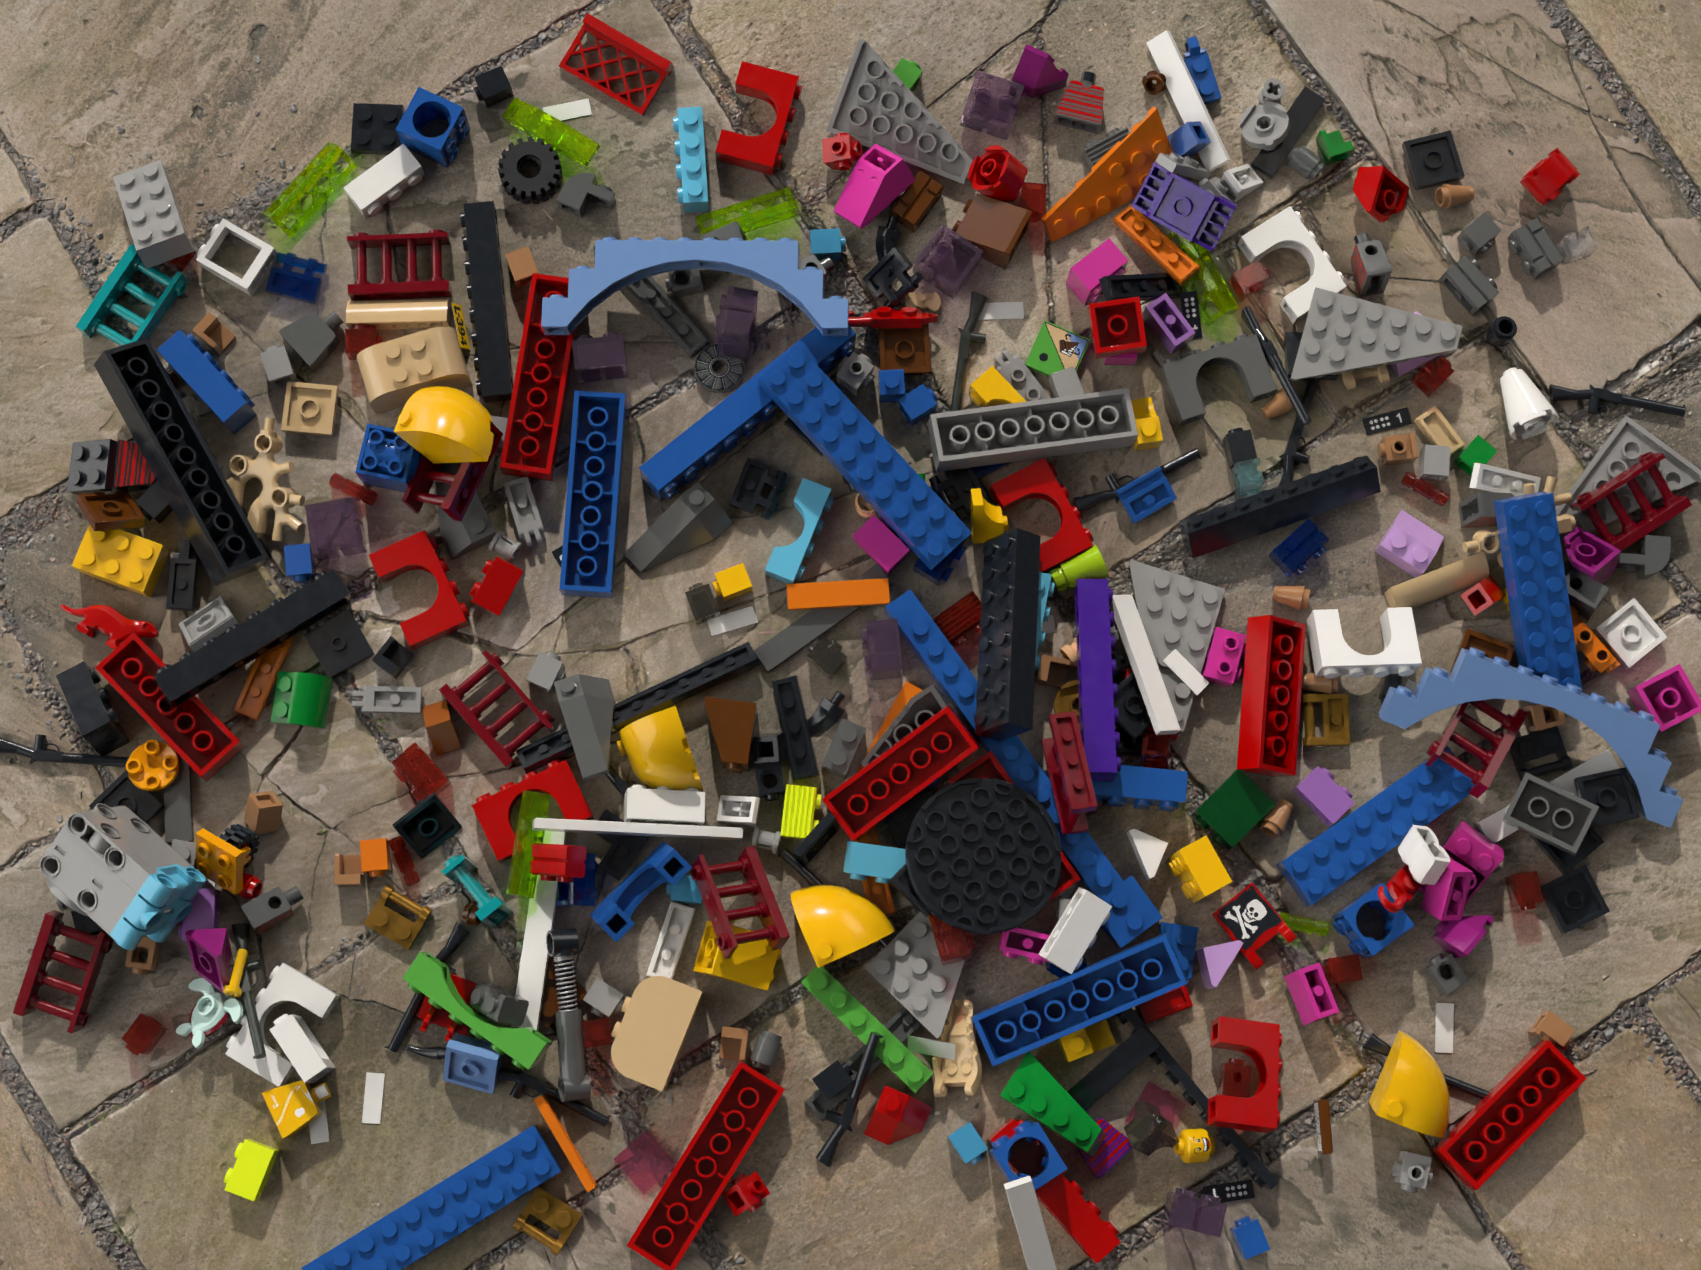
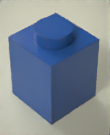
(1189, 139)
(891, 385)
(917, 404)
(299, 563)
(1249, 1237)

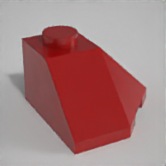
(1380, 192)
(896, 1117)

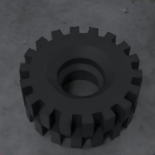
(535, 187)

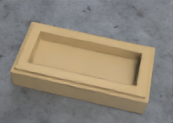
(1438, 430)

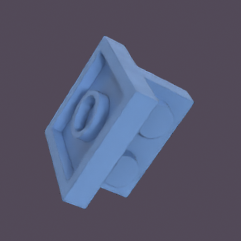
(472, 1063)

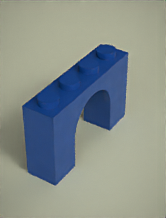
(660, 866)

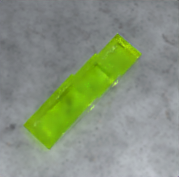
(551, 130)

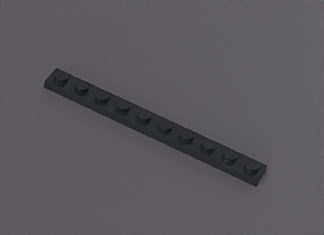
(648, 702)
(1194, 1095)

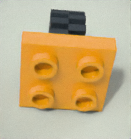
(224, 856)

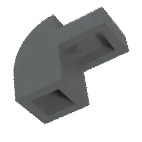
(582, 189)
(1651, 557)

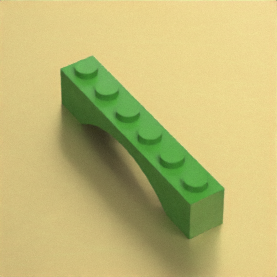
(435, 981)
(862, 1023)

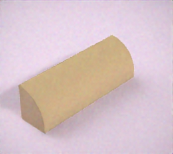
(399, 313)
(1439, 582)

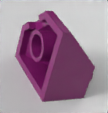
(1038, 73)
(1591, 554)
(1462, 935)

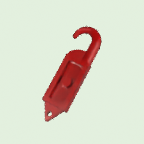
(893, 318)
(1402, 889)

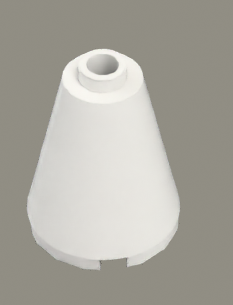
(1525, 405)

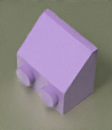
(1409, 544)

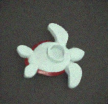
(209, 1012)

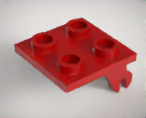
(441, 1017)

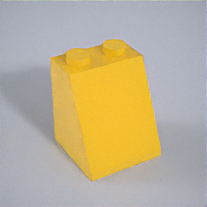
(749, 965)

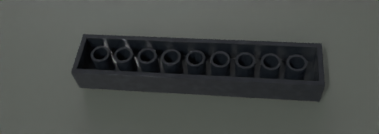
(181, 461)

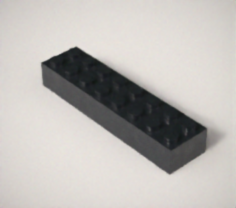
(1008, 635)

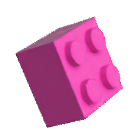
(1101, 262)
(1667, 697)

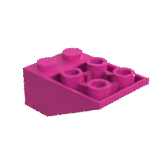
(873, 186)
(1474, 852)

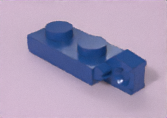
(1201, 71)

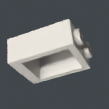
(258, 268)
(301, 1048)

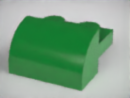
(301, 699)

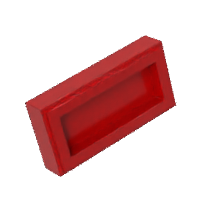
(1165, 1005)

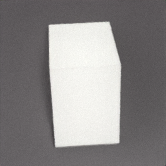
(1241, 181)
(738, 810)
(1147, 850)

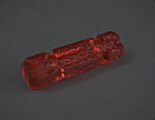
(353, 489)
(1425, 489)
(404, 861)

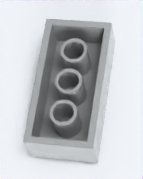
(153, 214)

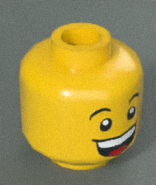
(1195, 1146)

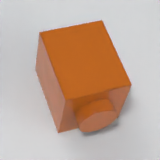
(375, 857)

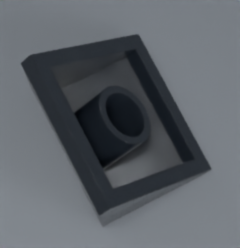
(427, 825)

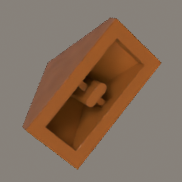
(441, 727)

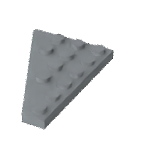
(885, 112)
(1359, 334)
(1615, 456)
(1176, 616)
(915, 975)

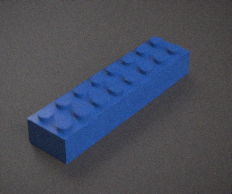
(593, 494)
(1537, 586)
(1373, 829)
(1080, 999)

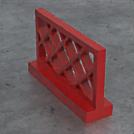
(625, 45)

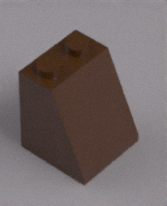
(993, 228)
(733, 731)

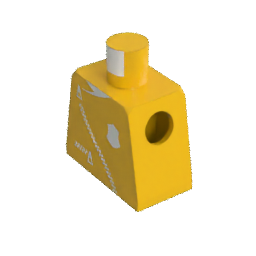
(295, 1106)

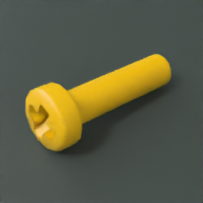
(233, 988)

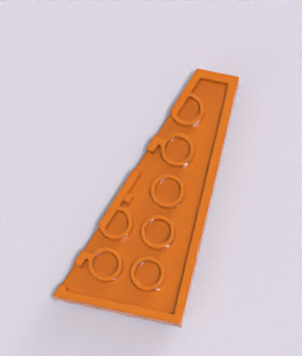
(1112, 179)

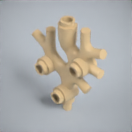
(268, 472)
(1489, 542)

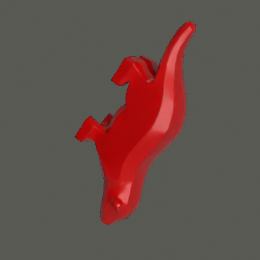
(111, 623)

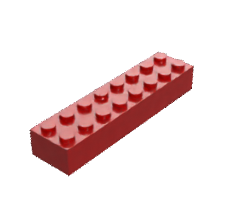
(538, 389)
(705, 1167)

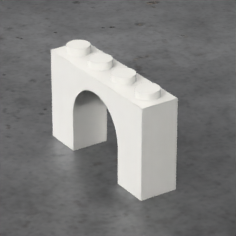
(1288, 231)
(1335, 658)
(285, 986)

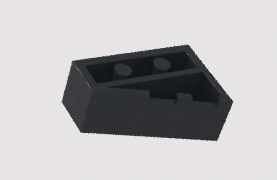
(92, 709)

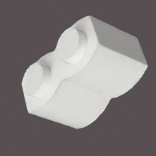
(1423, 855)

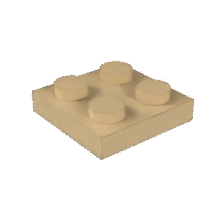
(309, 409)

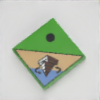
(1056, 350)

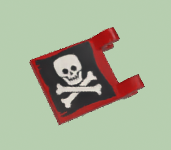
(1252, 921)

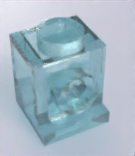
(1247, 477)

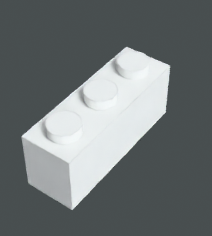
(384, 181)
(664, 806)
(1075, 930)

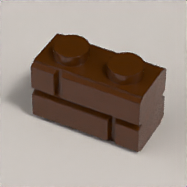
(916, 201)

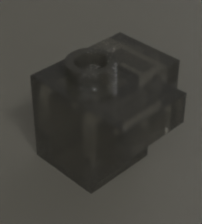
(1150, 1129)

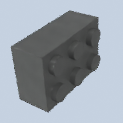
(1550, 814)

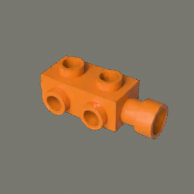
(1592, 646)

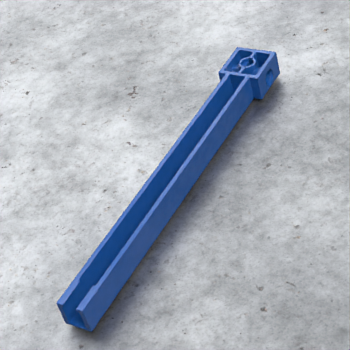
(1131, 908)

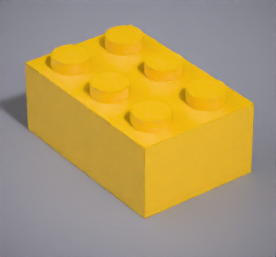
(121, 559)
(1199, 869)

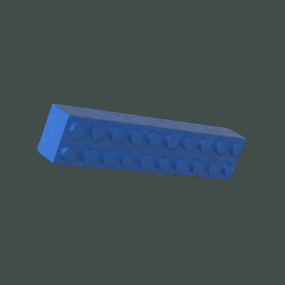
(731, 421)
(863, 456)
(447, 1207)

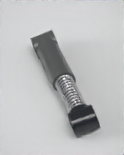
(573, 1079)

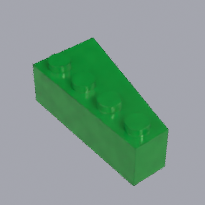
(1046, 1101)

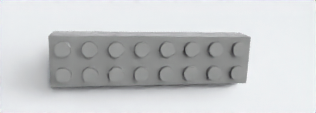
(1032, 430)

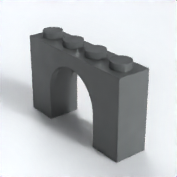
(1241, 355)

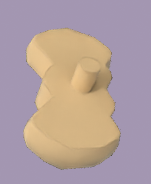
(923, 301)

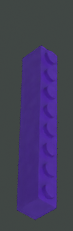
(1095, 677)

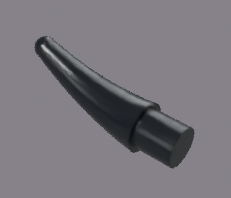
(429, 1052)

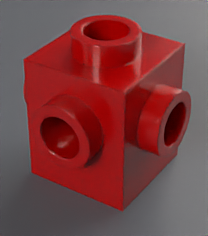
(841, 151)
(749, 1189)

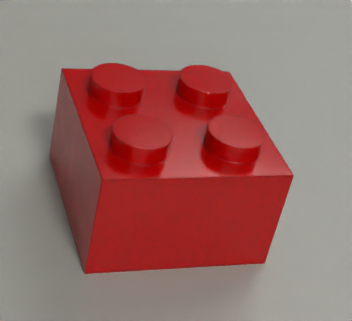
(1117, 327)

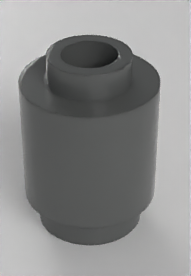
(1305, 162)
(766, 1050)

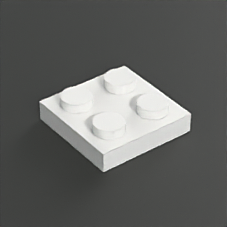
(1630, 633)

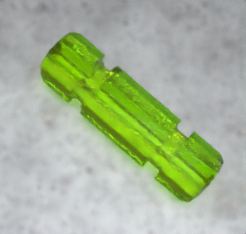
(1305, 924)

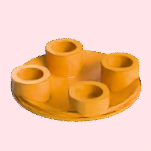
(153, 765)

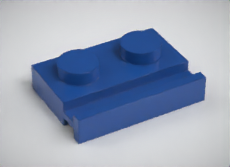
(1146, 494)
(1184, 943)

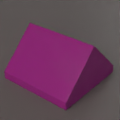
(211, 955)

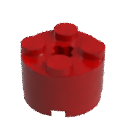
(997, 174)
(1549, 177)

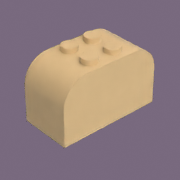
(408, 363)
(654, 1030)

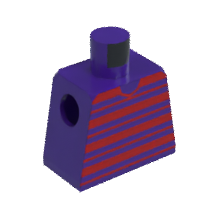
(1110, 1151)

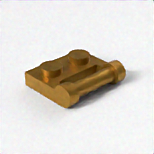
(1334, 720)
(393, 924)
(551, 1212)

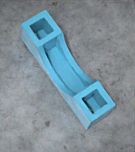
(787, 561)

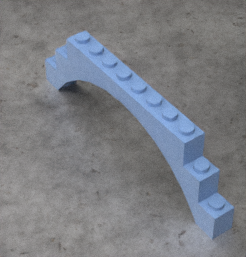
(628, 261)
(1483, 678)

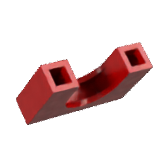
(761, 151)
(1040, 482)
(446, 613)
(496, 810)
(1261, 1044)

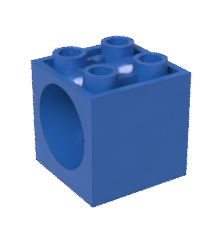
(423, 109)
(386, 459)
(1394, 926)
(1051, 1161)

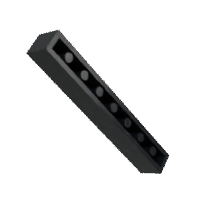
(488, 301)
(1280, 506)
(252, 638)

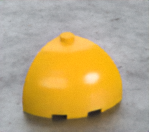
(446, 425)
(660, 751)
(837, 921)
(1412, 1089)

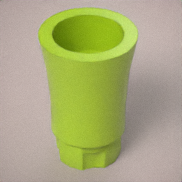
(1083, 566)

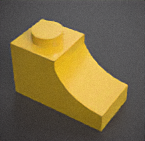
(993, 390)
(1147, 425)
(986, 519)
(1086, 1041)

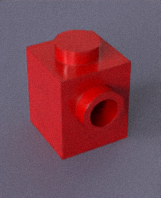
(1483, 595)

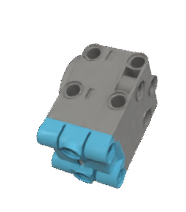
(120, 875)

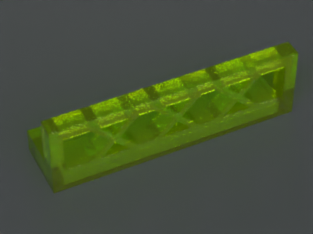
(303, 183)
(753, 220)
(1212, 280)
(520, 880)

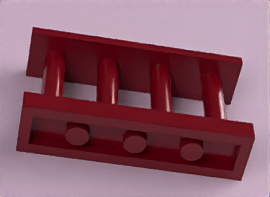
(388, 288)
(462, 488)
(1651, 516)
(489, 732)
(1491, 759)
(1069, 773)
(756, 886)
(37, 976)

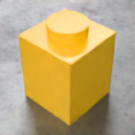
(732, 582)

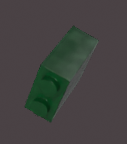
(1233, 809)

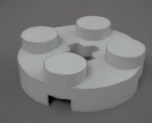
(1265, 138)

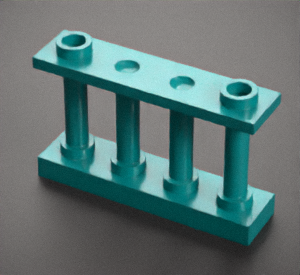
(119, 282)
(491, 910)

